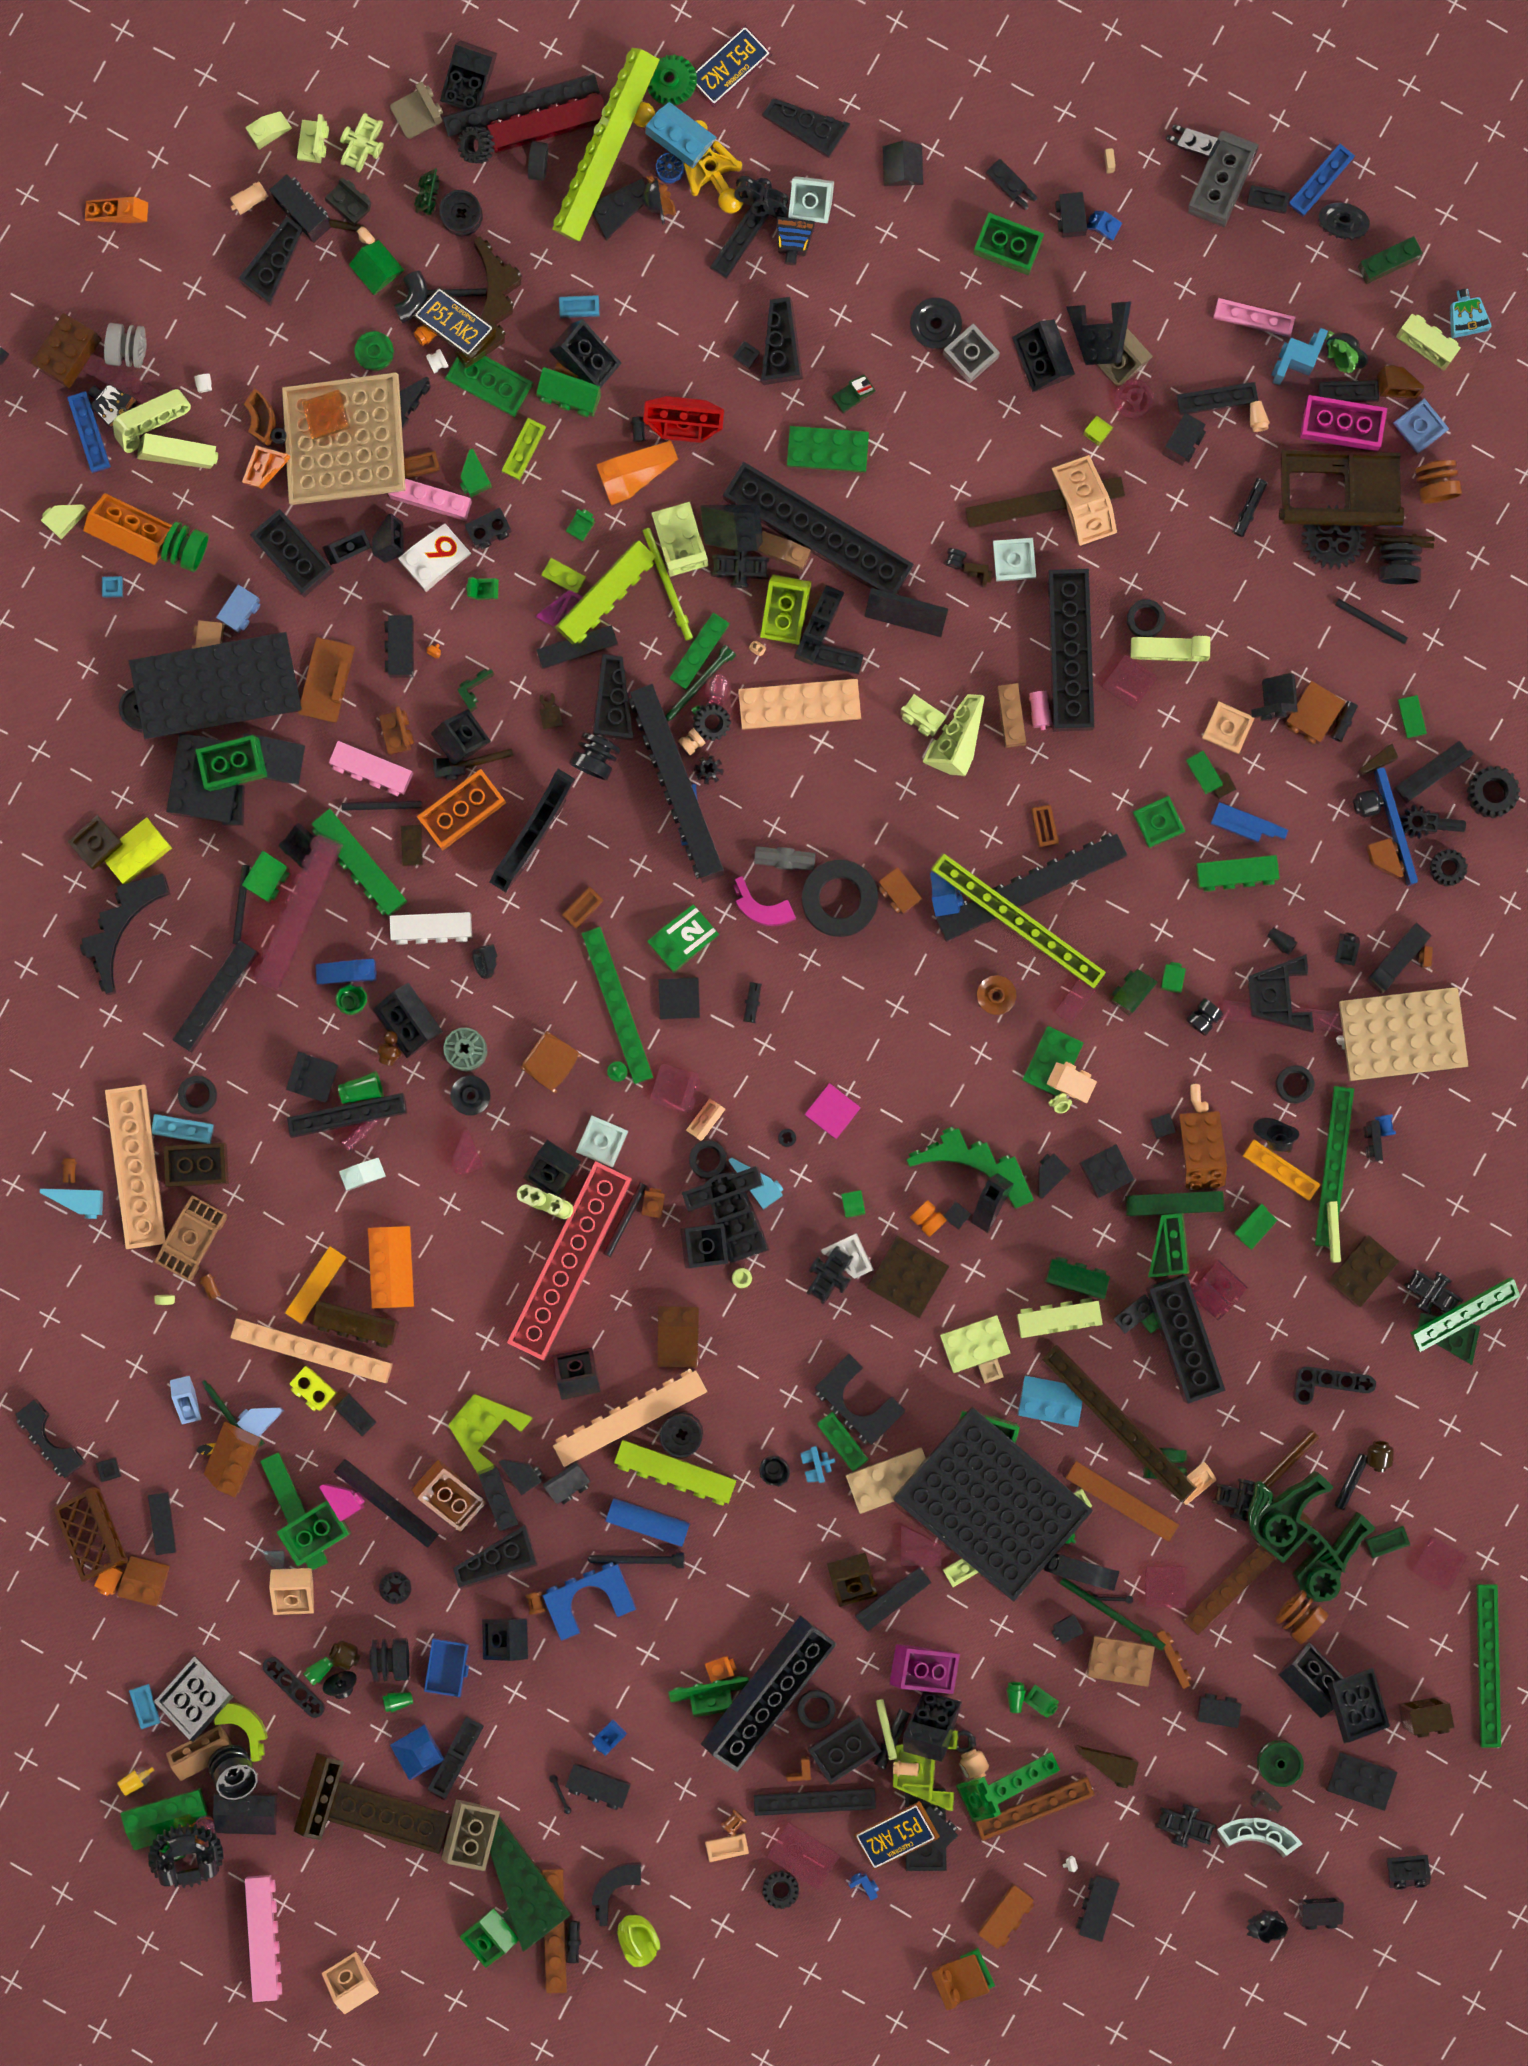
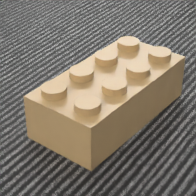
(880, 1482)

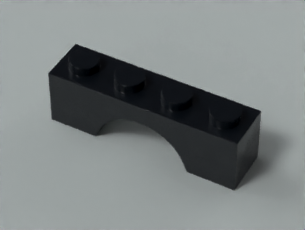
(34, 1419)

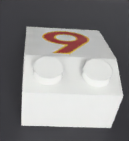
(434, 557)

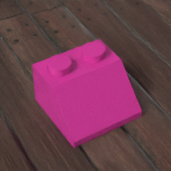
(342, 1500)

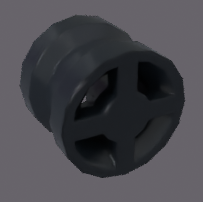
(955, 558)

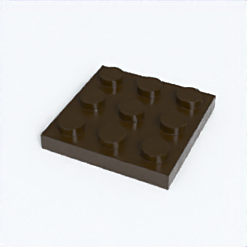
(908, 1277)

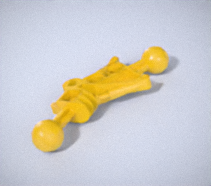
(699, 174)

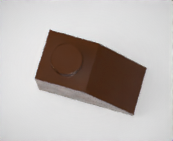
(1398, 383)

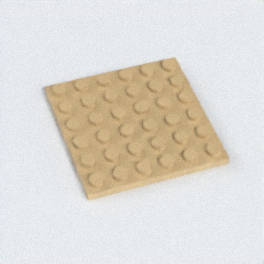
(352, 461)

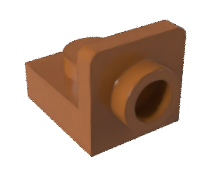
(653, 1203)

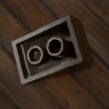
(1116, 1767)

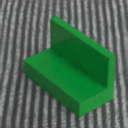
(1255, 1226)

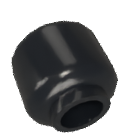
(1368, 803)

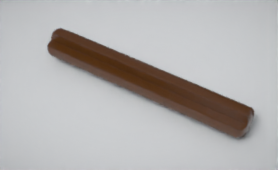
(1271, 1478)

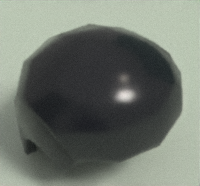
(774, 1470)

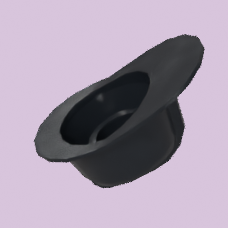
(1278, 1135)

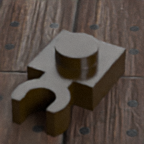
(550, 715)

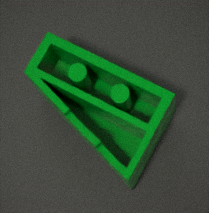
(1170, 1250)

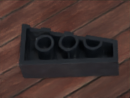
(782, 353)

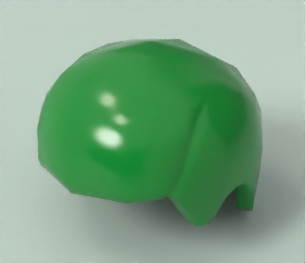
(351, 999)

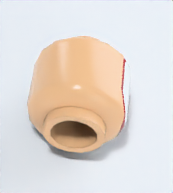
(974, 1764)

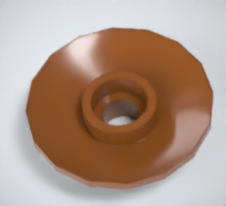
(1003, 987)

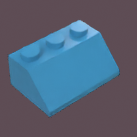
(679, 134)
(1049, 1402)

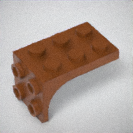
(1203, 1150)

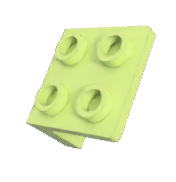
(311, 140)
(922, 715)

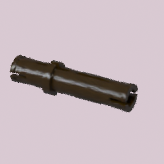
(1413, 540)

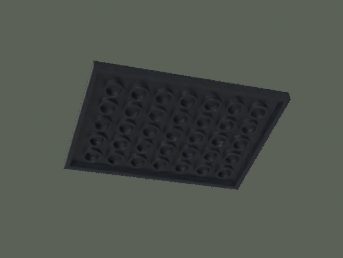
(992, 1504)

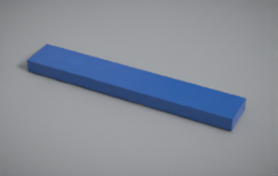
(1395, 825)

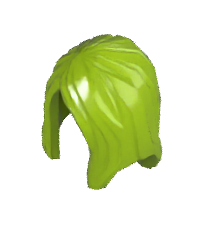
(638, 1940)

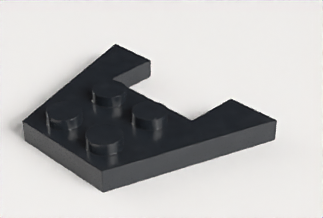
(1101, 341)
(1271, 995)

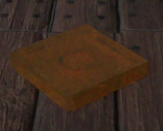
(326, 414)

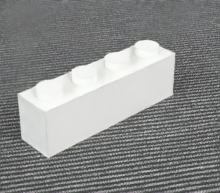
(431, 927)

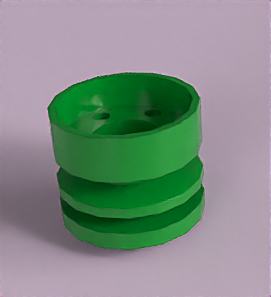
(181, 545)

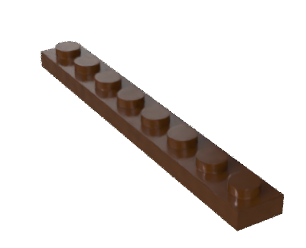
(1231, 1587)

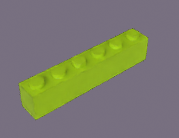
(605, 592)
(675, 1471)

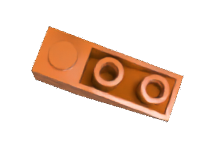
(117, 210)

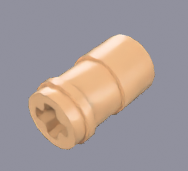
(249, 197)

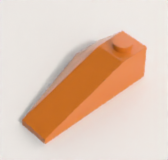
(631, 472)

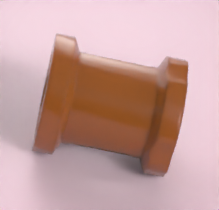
(535, 1602)
(733, 1822)

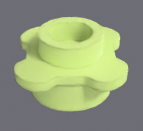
(1061, 1103)

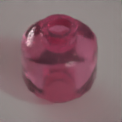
(718, 689)

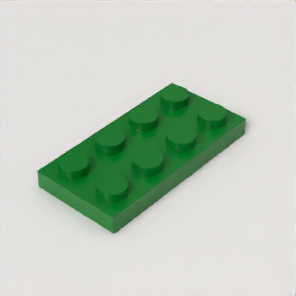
(827, 449)

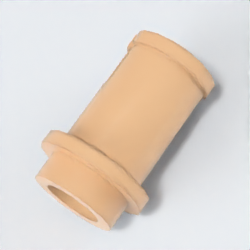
(905, 1768)

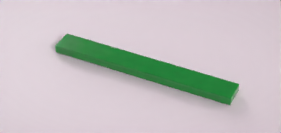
(1334, 1159)
(1488, 1665)

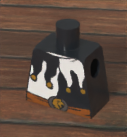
(111, 403)

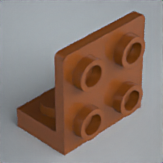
(395, 732)
(960, 1981)

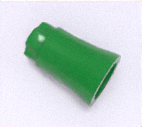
(361, 1089)

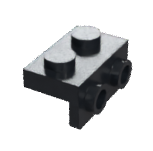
(297, 844)

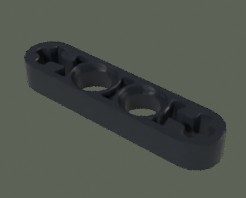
(291, 1689)

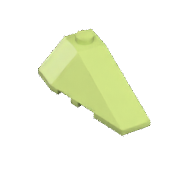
(957, 743)

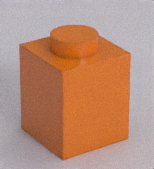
(109, 1581)

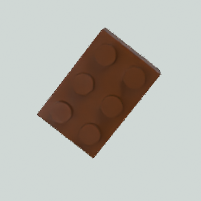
(66, 350)

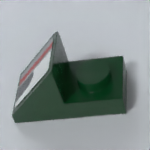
(853, 393)

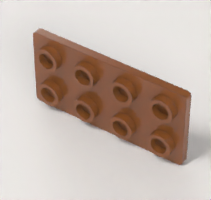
(326, 680)

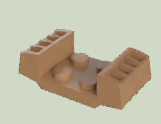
(190, 1238)

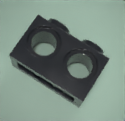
(486, 524)

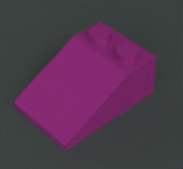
(924, 1669)

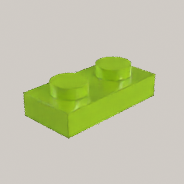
(563, 576)

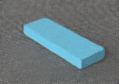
(182, 1129)

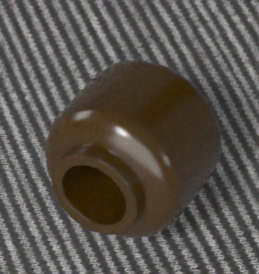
(1380, 1456)
(344, 1655)

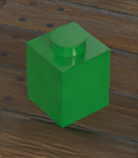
(1173, 977)

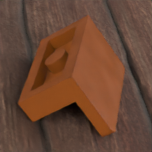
(804, 1775)

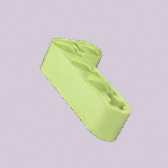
(147, 417)
(1171, 648)

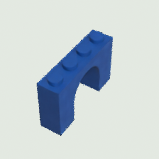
(560, 1599)

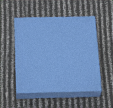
(1420, 426)

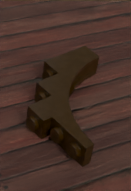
(497, 307)

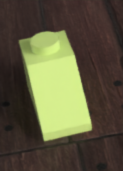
(268, 129)
(63, 518)

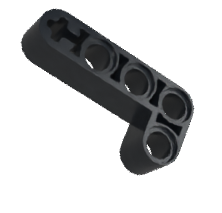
(1398, 958)
(1335, 1382)

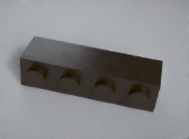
(318, 1796)

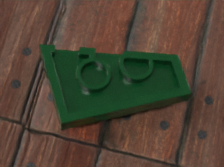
(1461, 1343)

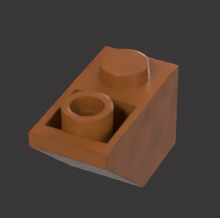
(1384, 857)

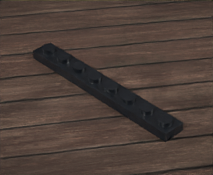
(521, 104)

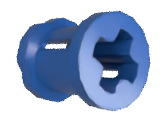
(1386, 1126)

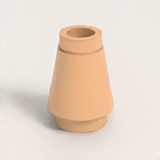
(1258, 417)

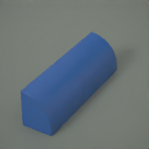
(647, 1522)

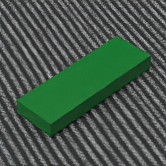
(842, 1441)

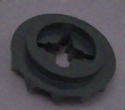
(396, 1578)

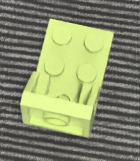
(680, 539)

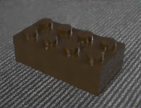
(1426, 1716)

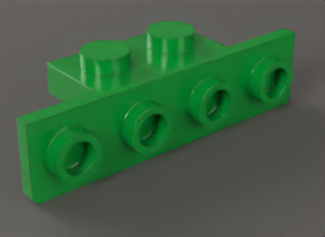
(711, 1697)

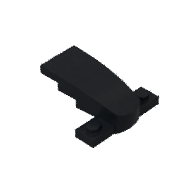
(732, 1207)

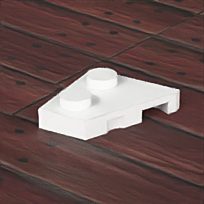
(852, 1246)

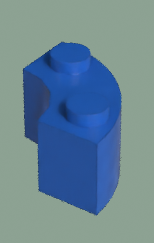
(945, 897)

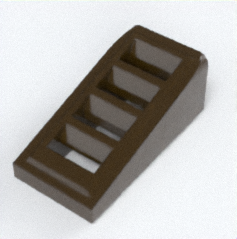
(1384, 758)

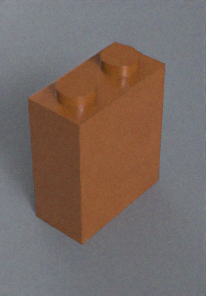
(1315, 713)

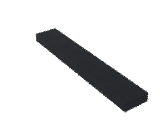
(347, 1115)
(386, 1503)
(814, 1801)

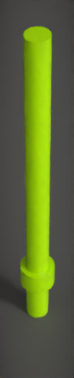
(681, 620)

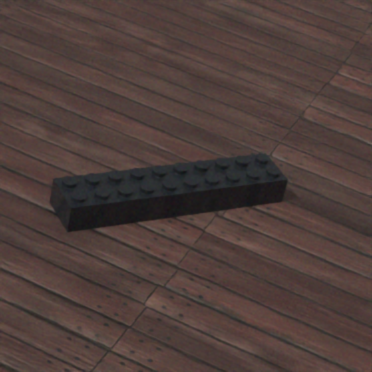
(819, 531)
(678, 786)

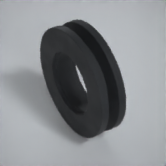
(843, 926)

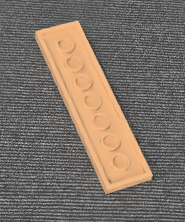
(135, 1166)

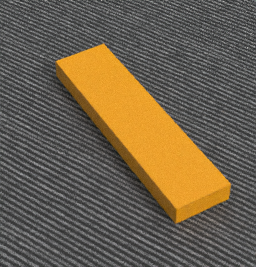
(1281, 1170)
(315, 1285)

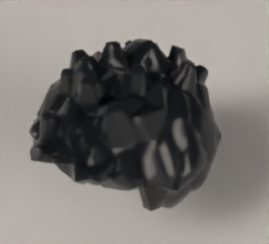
(1267, 1926)

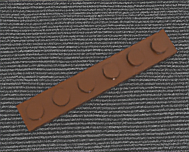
(555, 1941)

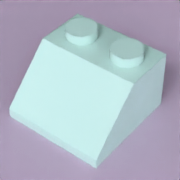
(811, 199)

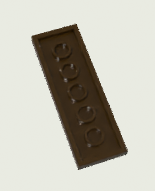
(389, 1817)

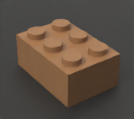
(1120, 1661)

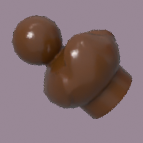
(387, 1051)

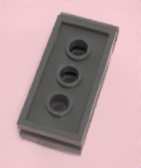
(1241, 154)

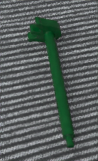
(223, 1408)

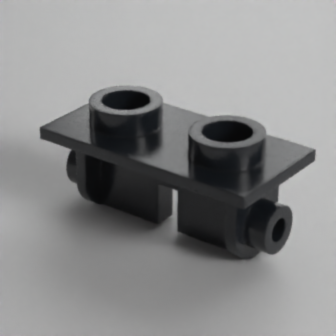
(1134, 1314)

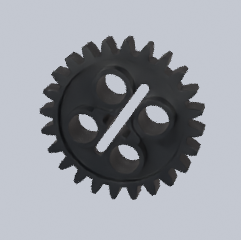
(1332, 555)

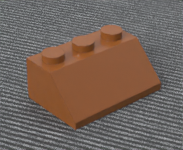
(231, 1459)

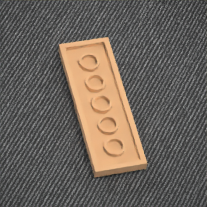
(799, 704)

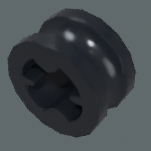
(793, 1136)

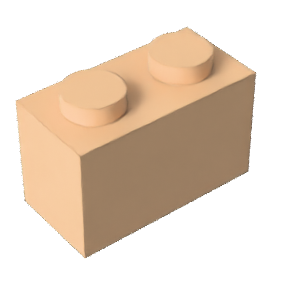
(1071, 1082)

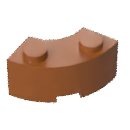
(262, 417)

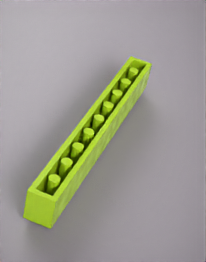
(605, 144)
(1018, 920)

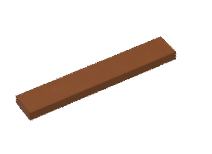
(1122, 1501)
(1036, 1808)

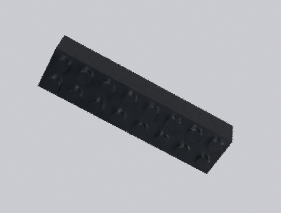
(1070, 650)
(768, 1694)

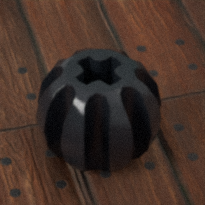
(708, 763)

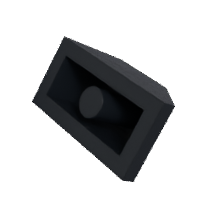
(388, 540)
(346, 547)
(1050, 1174)

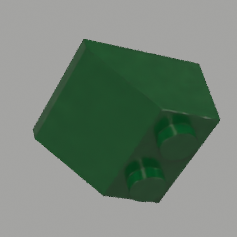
(1133, 991)

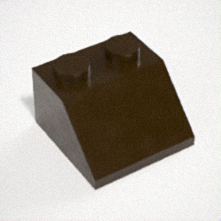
(852, 1579)

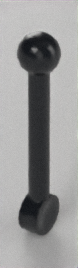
(1128, 1599)
(553, 1779)

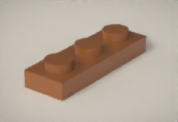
(1174, 1659)

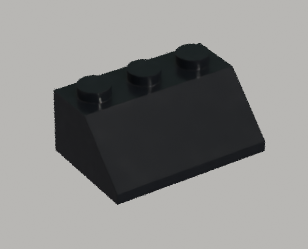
(1043, 355)
(408, 1018)
(1308, 1677)
(247, 1815)

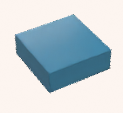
(112, 586)

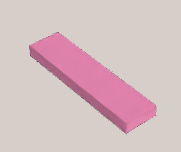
(1254, 317)

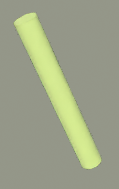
(886, 1729)

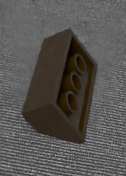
(355, 1323)

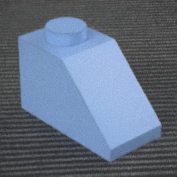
(185, 1399)
(258, 1419)

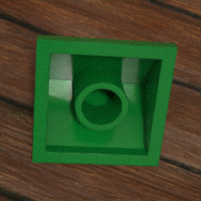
(375, 266)

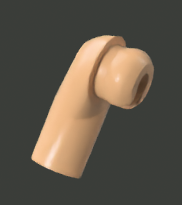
(1196, 1099)

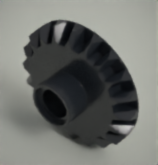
(1344, 221)
(936, 310)

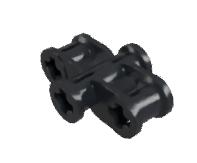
(756, 195)
(732, 566)
(830, 1274)
(1428, 1290)
(1235, 1498)
(1192, 1828)

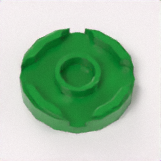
(374, 351)

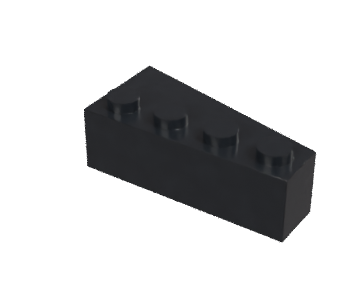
(270, 264)
(612, 708)
(498, 1560)

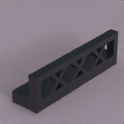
(1433, 771)
(893, 1599)

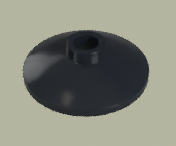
(462, 1088)

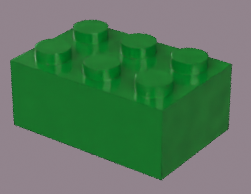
(1008, 244)
(231, 763)

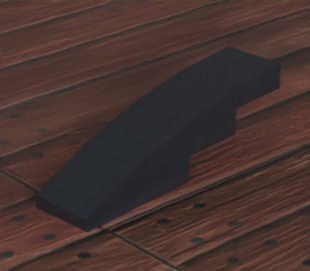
(819, 625)

